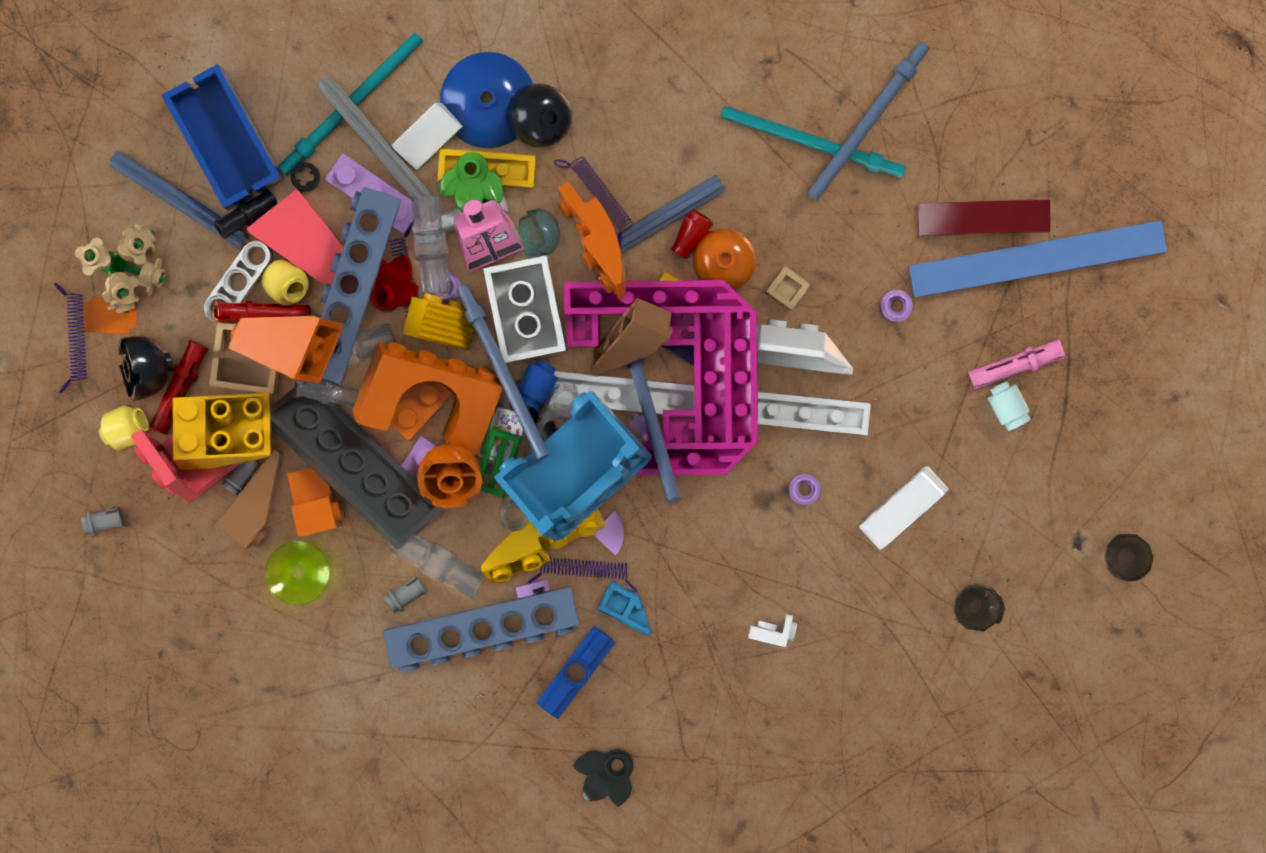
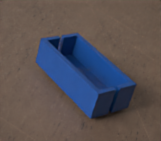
(222, 137)

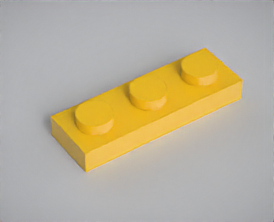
(513, 169)

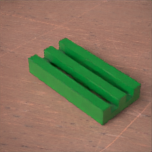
(506, 436)

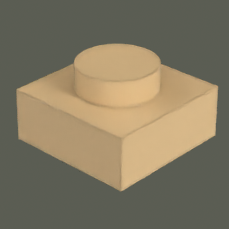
(788, 288)

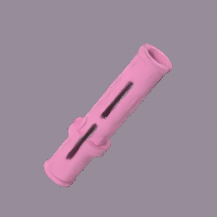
(1028, 360)

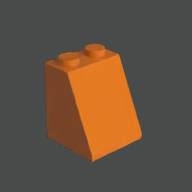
(289, 345)

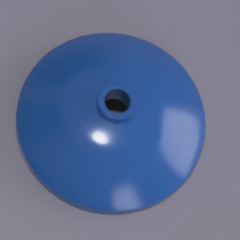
(462, 91)

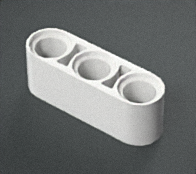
(240, 265)
(903, 507)

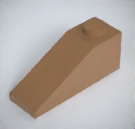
(633, 337)
(252, 508)

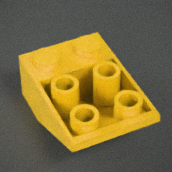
(221, 430)

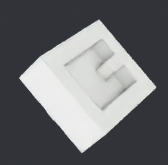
(767, 632)

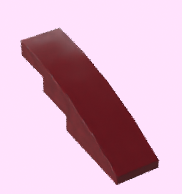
(984, 217)

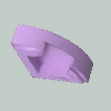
(613, 534)
(532, 588)

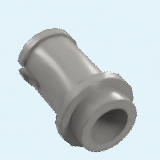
(239, 476)
(101, 521)
(404, 594)

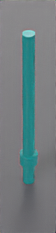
(306, 146)
(872, 161)

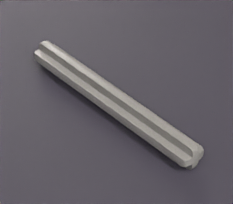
(372, 138)

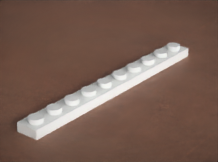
(772, 408)

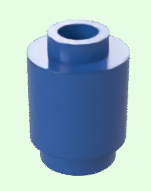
(537, 383)

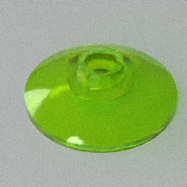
(283, 582)

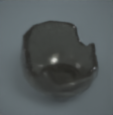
(1128, 557)
(978, 607)

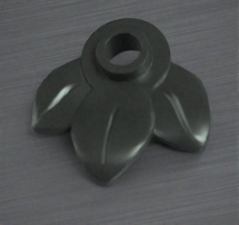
(602, 778)

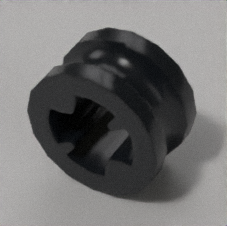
(310, 185)

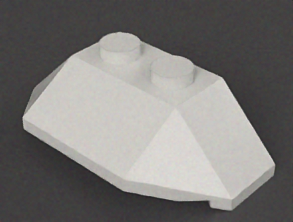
(799, 348)

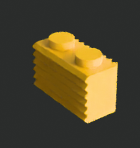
(438, 322)

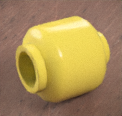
(285, 282)
(120, 425)

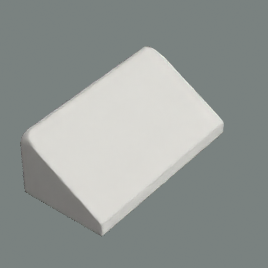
(427, 135)

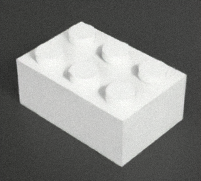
(525, 309)

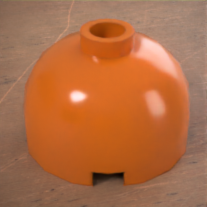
(726, 257)
(449, 476)

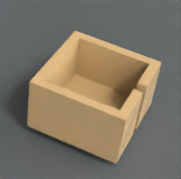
(237, 370)

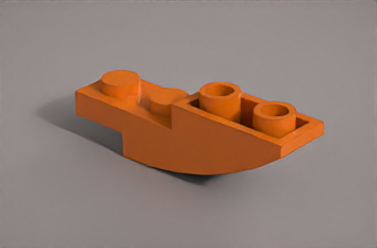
(598, 238)

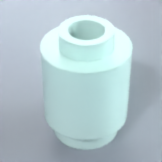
(1009, 405)

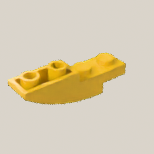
(528, 549)

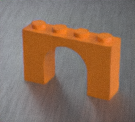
(397, 369)

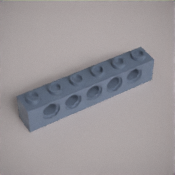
(386, 210)
(400, 638)

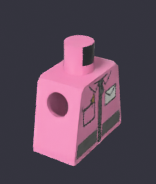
(485, 234)

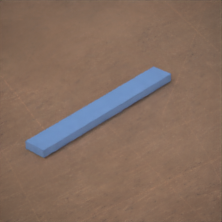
(1037, 259)

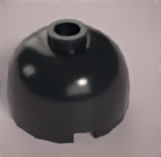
(539, 115)
(143, 366)

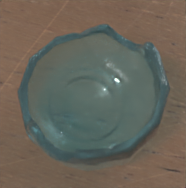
(539, 233)

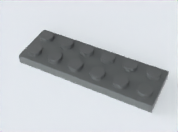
(354, 466)

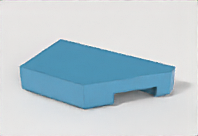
(625, 607)

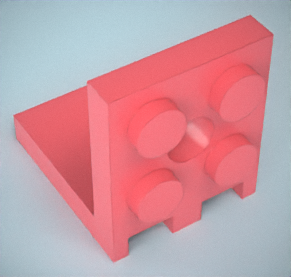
(185, 483)

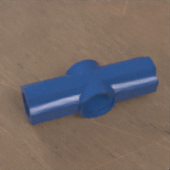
(562, 688)

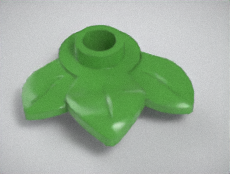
(468, 187)

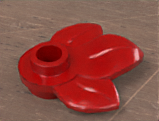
(394, 285)

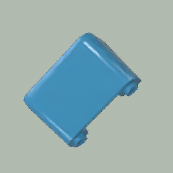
(585, 467)

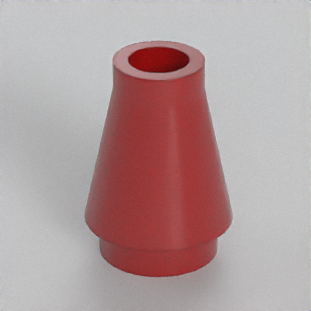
(692, 231)

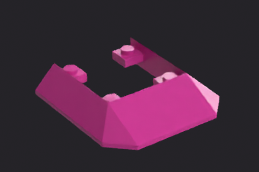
(725, 365)

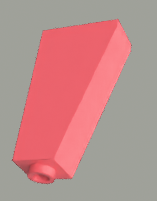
(302, 238)

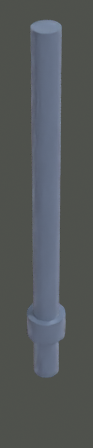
(904, 72)
(476, 316)
(654, 430)

